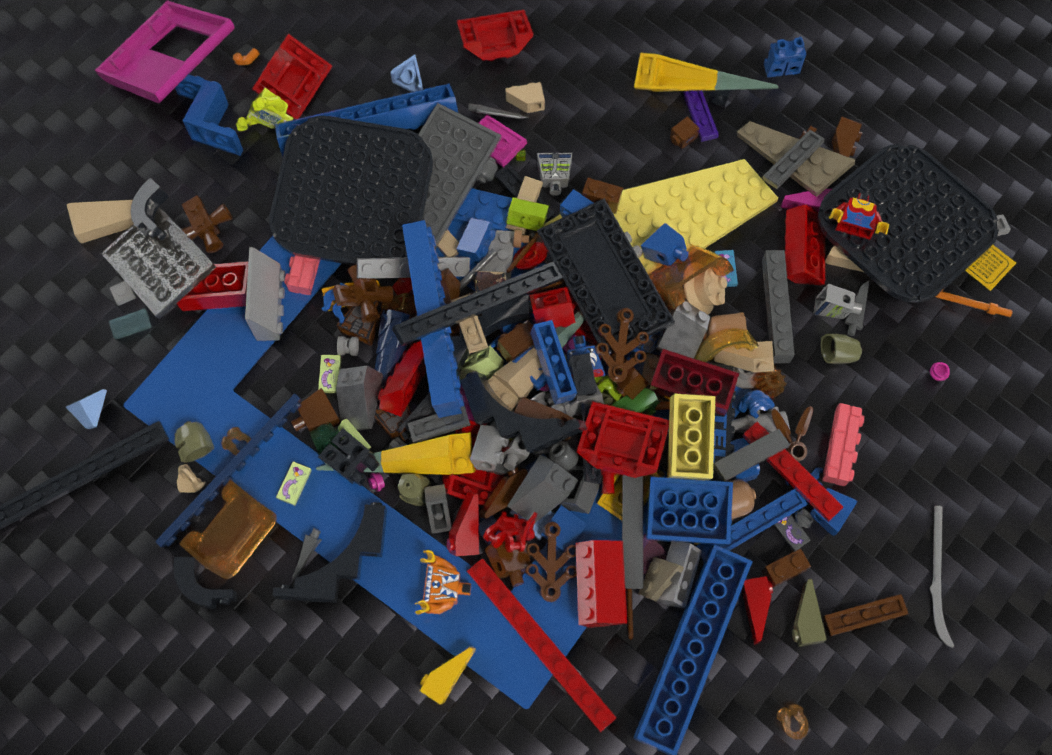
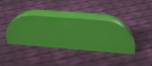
(643, 403)

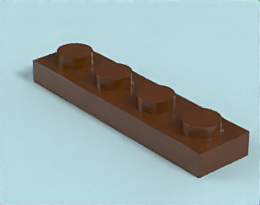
(865, 615)

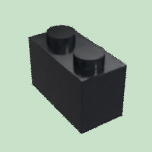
(583, 374)

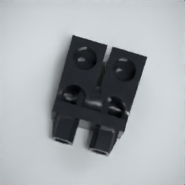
(355, 461)

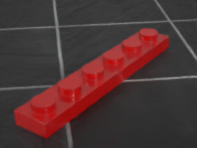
(797, 476)

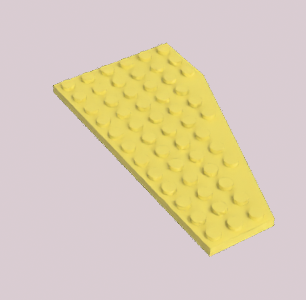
(696, 205)

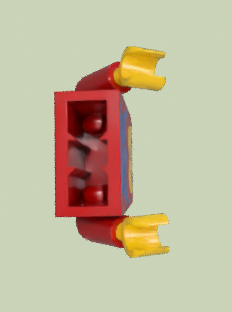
(859, 217)

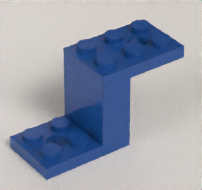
(206, 112)

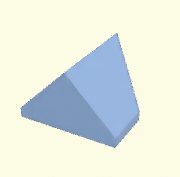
(407, 75)
(88, 409)

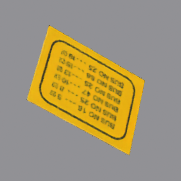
(991, 267)

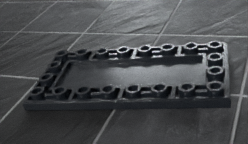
(604, 273)

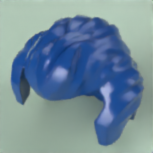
(755, 401)

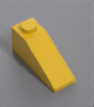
(443, 679)

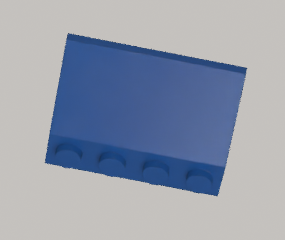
(689, 511)

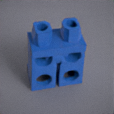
(784, 56)

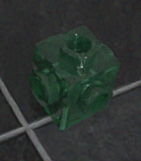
(323, 436)

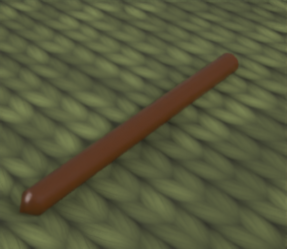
(523, 252)
(630, 613)

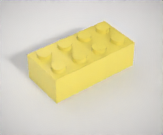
(691, 437)

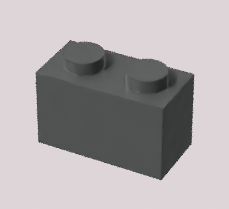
(437, 508)

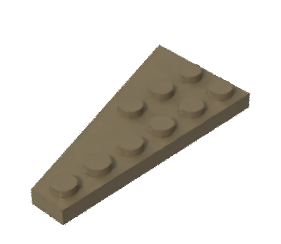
(814, 174)

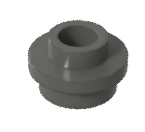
(803, 518)

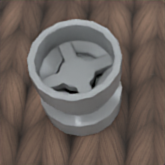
(347, 346)

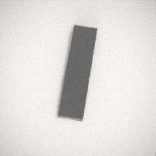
(793, 159)
(751, 455)

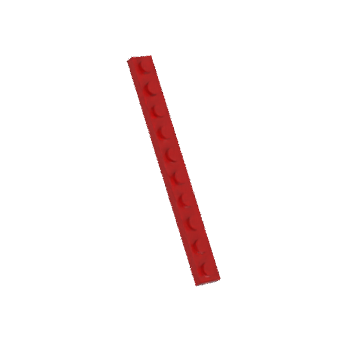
(541, 645)

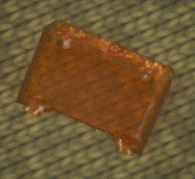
(670, 278)
(232, 533)

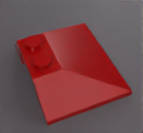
(496, 34)
(293, 75)
(623, 440)
(478, 482)

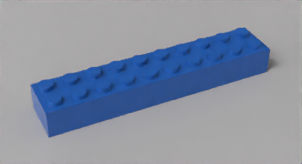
(400, 111)
(429, 295)
(692, 651)

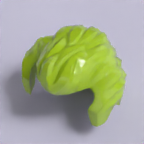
(608, 387)

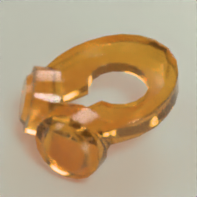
(234, 433)
(784, 716)

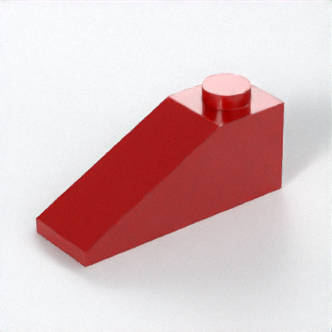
(465, 530)
(757, 598)

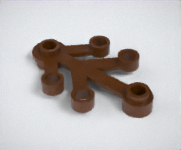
(620, 348)
(550, 565)

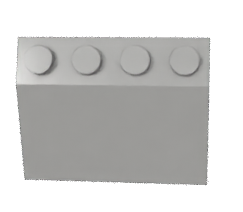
(264, 296)

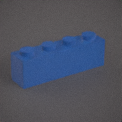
(553, 362)

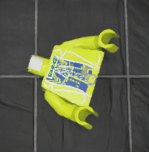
(265, 110)

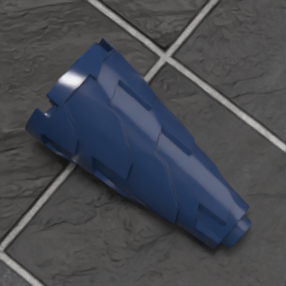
(389, 348)

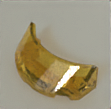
(723, 339)

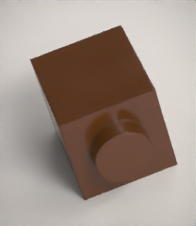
(684, 133)

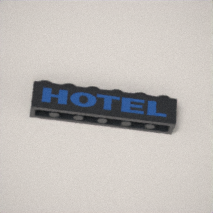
(723, 430)

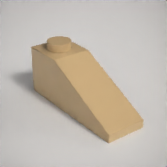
(756, 361)

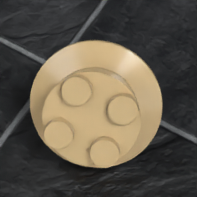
(706, 291)

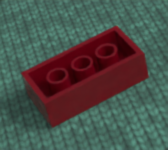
(693, 377)

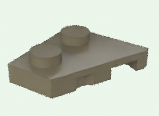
(658, 578)

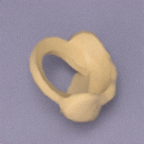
(188, 481)

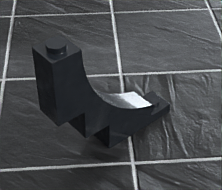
(492, 320)
(535, 432)
(324, 583)

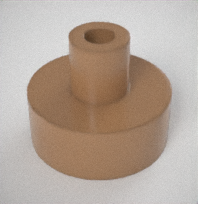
(519, 238)

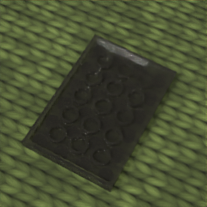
(156, 268)

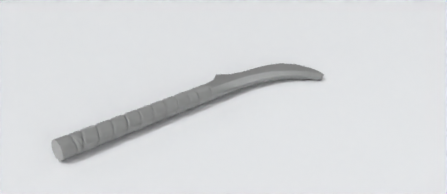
(935, 588)

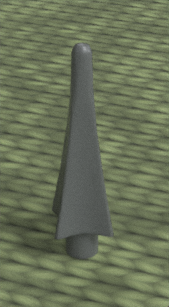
(310, 543)

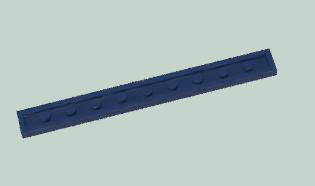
(224, 476)

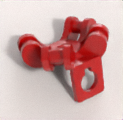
(509, 527)

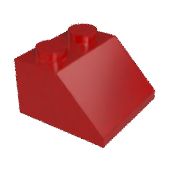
(553, 306)

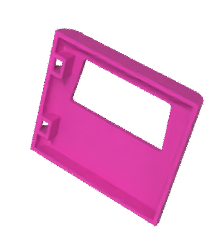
(155, 74)

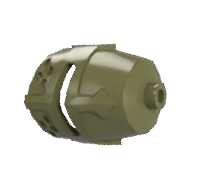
(845, 349)
(193, 441)
(412, 488)

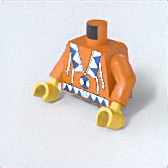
(441, 585)

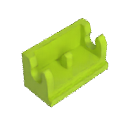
(527, 214)

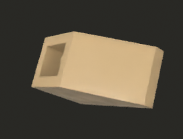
(526, 97)

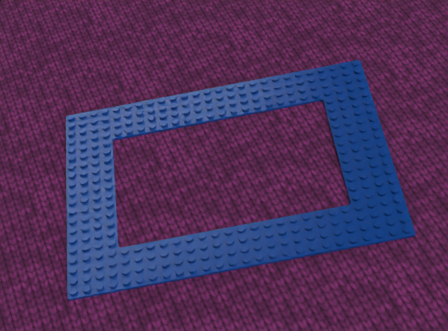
(199, 386)

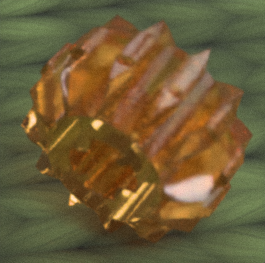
(770, 382)

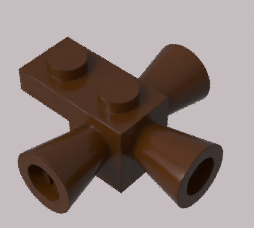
(205, 224)
(363, 294)

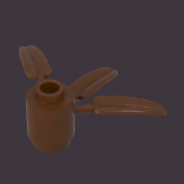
(801, 429)

